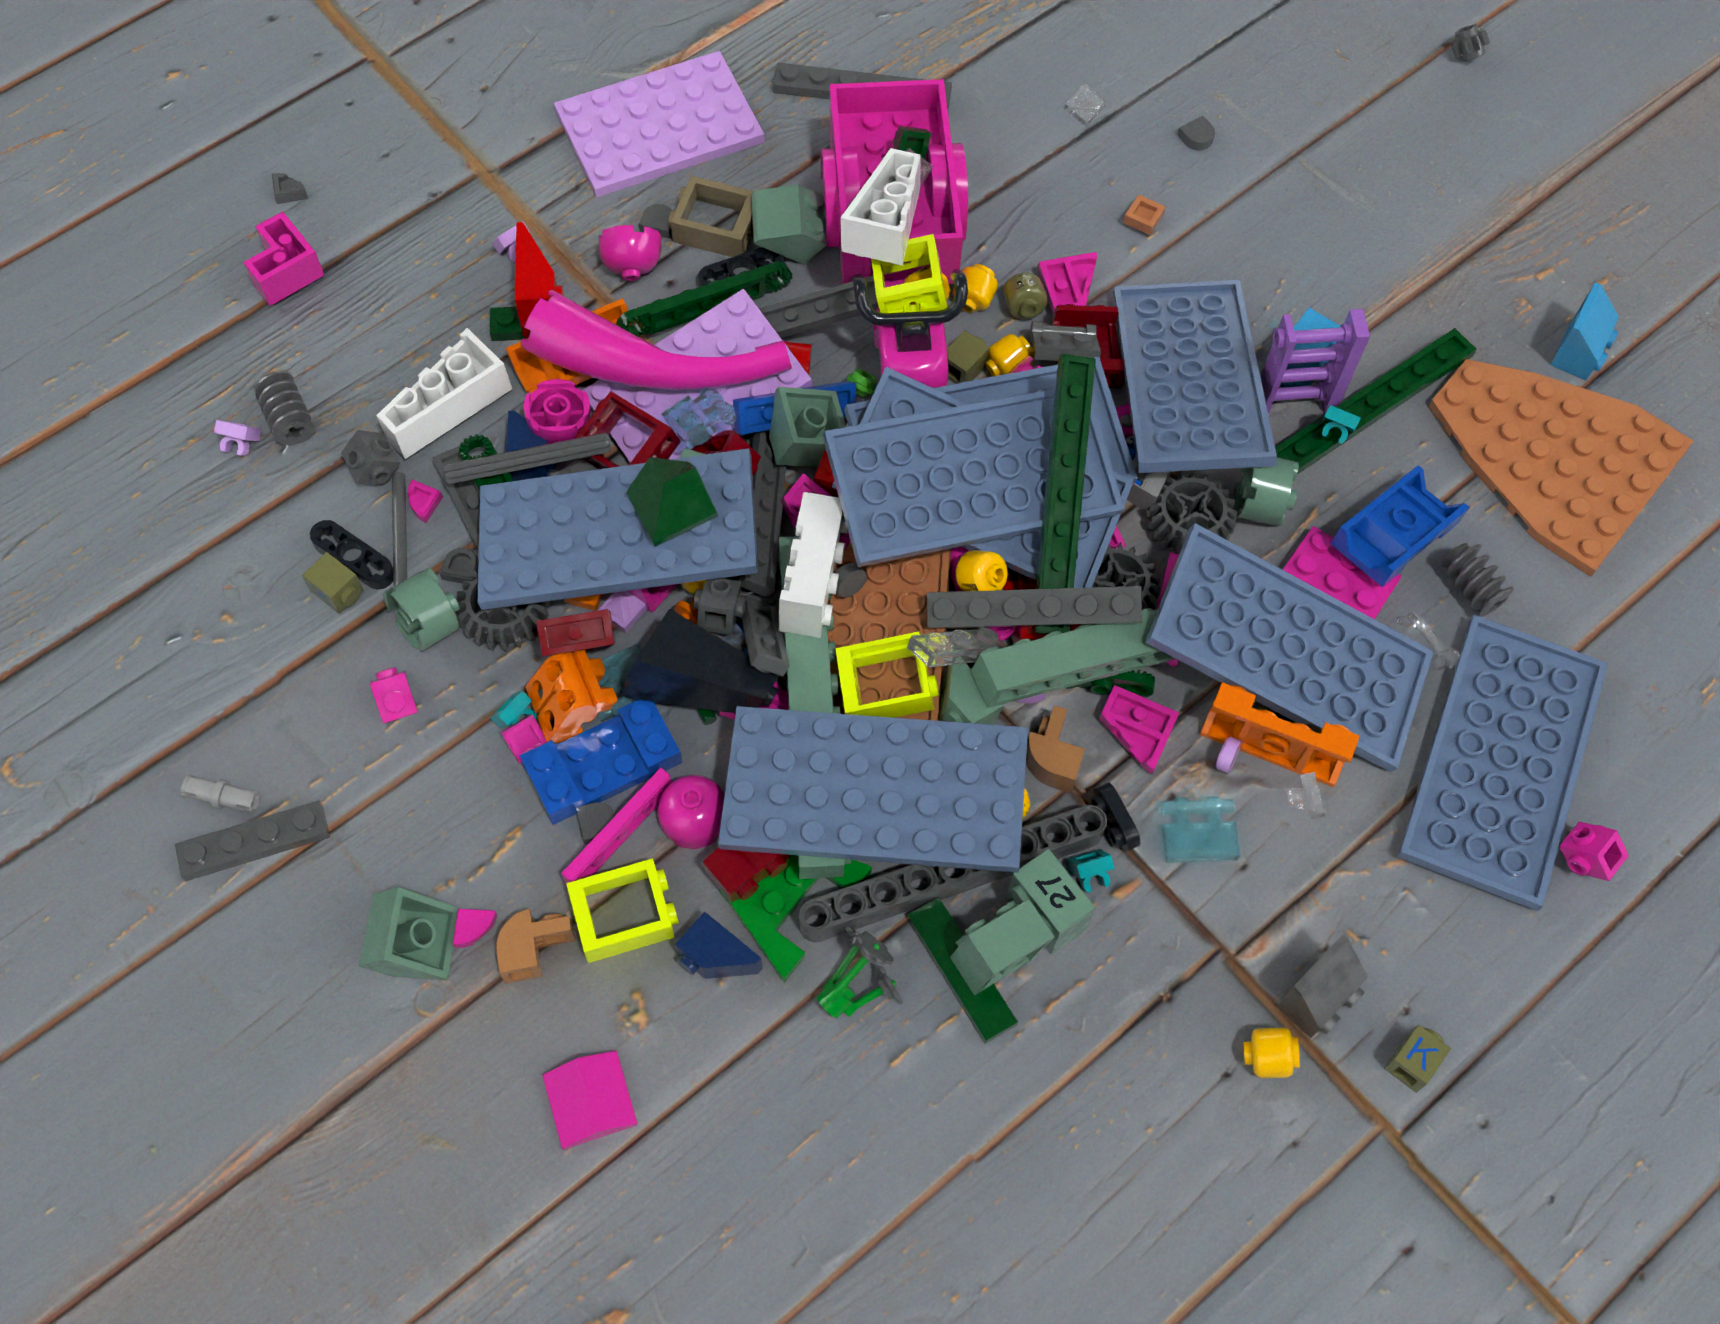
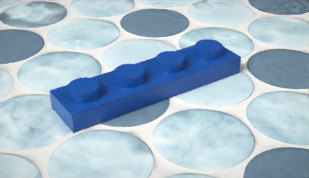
(755, 412)

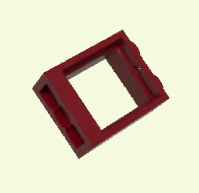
(608, 413)

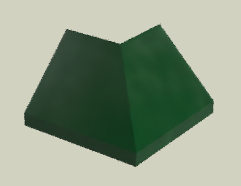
(670, 498)

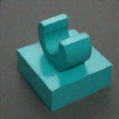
(1340, 419)
(512, 709)
(1089, 865)

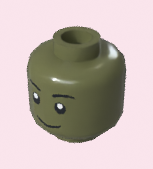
(1025, 295)

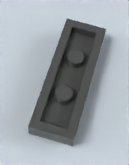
(763, 637)

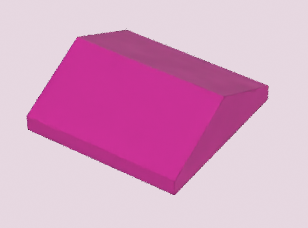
(589, 1099)

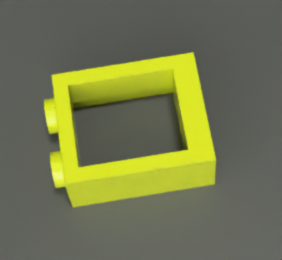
(927, 293)
(877, 652)
(631, 939)

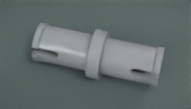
(220, 794)

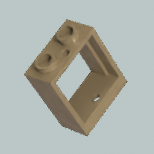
(706, 236)

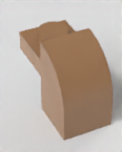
(1050, 759)
(520, 943)

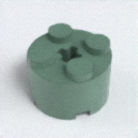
(1266, 492)
(422, 609)

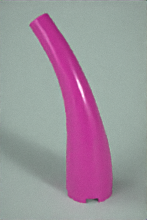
(597, 348)

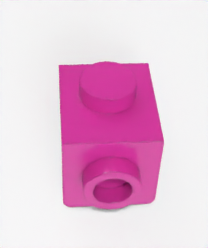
(393, 694)

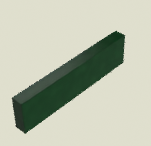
(939, 936)

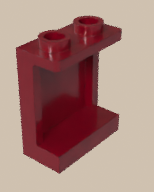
(1104, 319)
(576, 632)

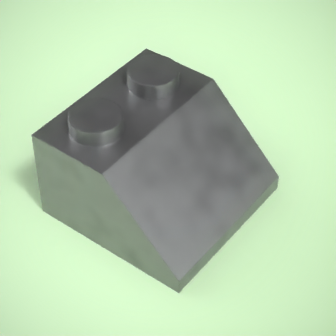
(1325, 988)

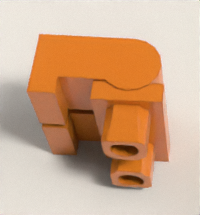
(569, 694)

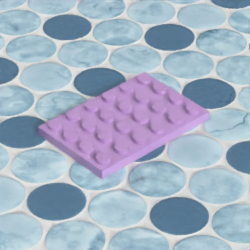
(658, 123)
(723, 331)

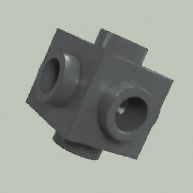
(370, 457)
(719, 605)

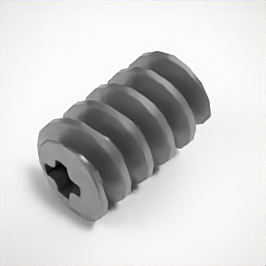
(284, 408)
(1475, 578)

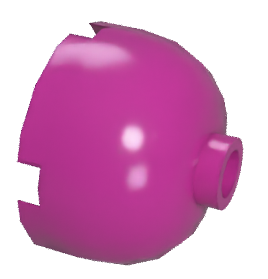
(629, 251)
(556, 410)
(691, 811)

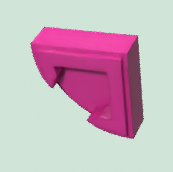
(423, 499)
(472, 926)

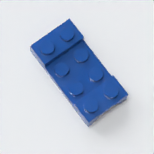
(1396, 527)
(601, 760)

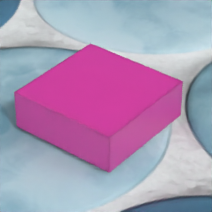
(523, 736)

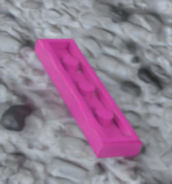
(618, 829)

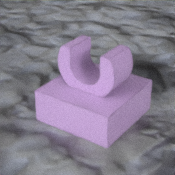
(507, 242)
(236, 432)

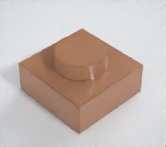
(1144, 214)

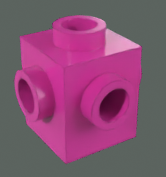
(1594, 851)

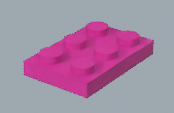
(1333, 573)

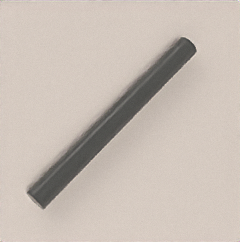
(399, 528)

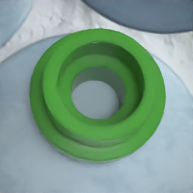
(864, 382)

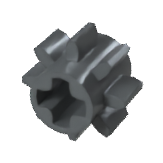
(1470, 42)

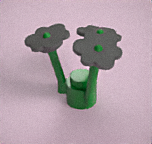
(838, 994)

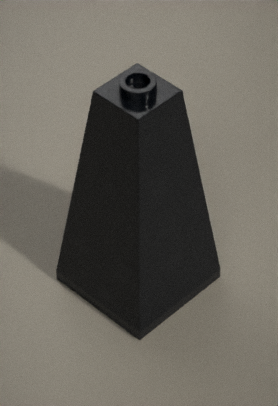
(696, 670)

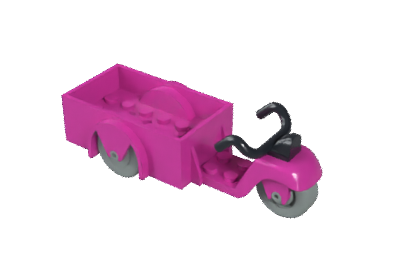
(861, 133)

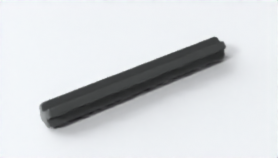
(527, 458)

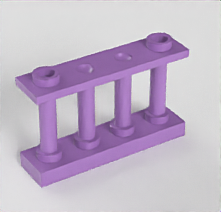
(1333, 376)

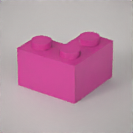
(285, 263)

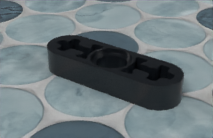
(728, 265)
(348, 541)

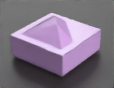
(624, 609)

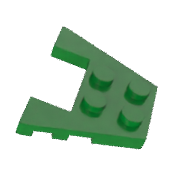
(773, 904)

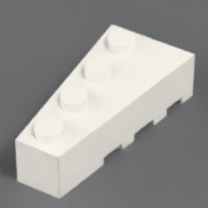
(883, 210)
(445, 395)
(811, 566)

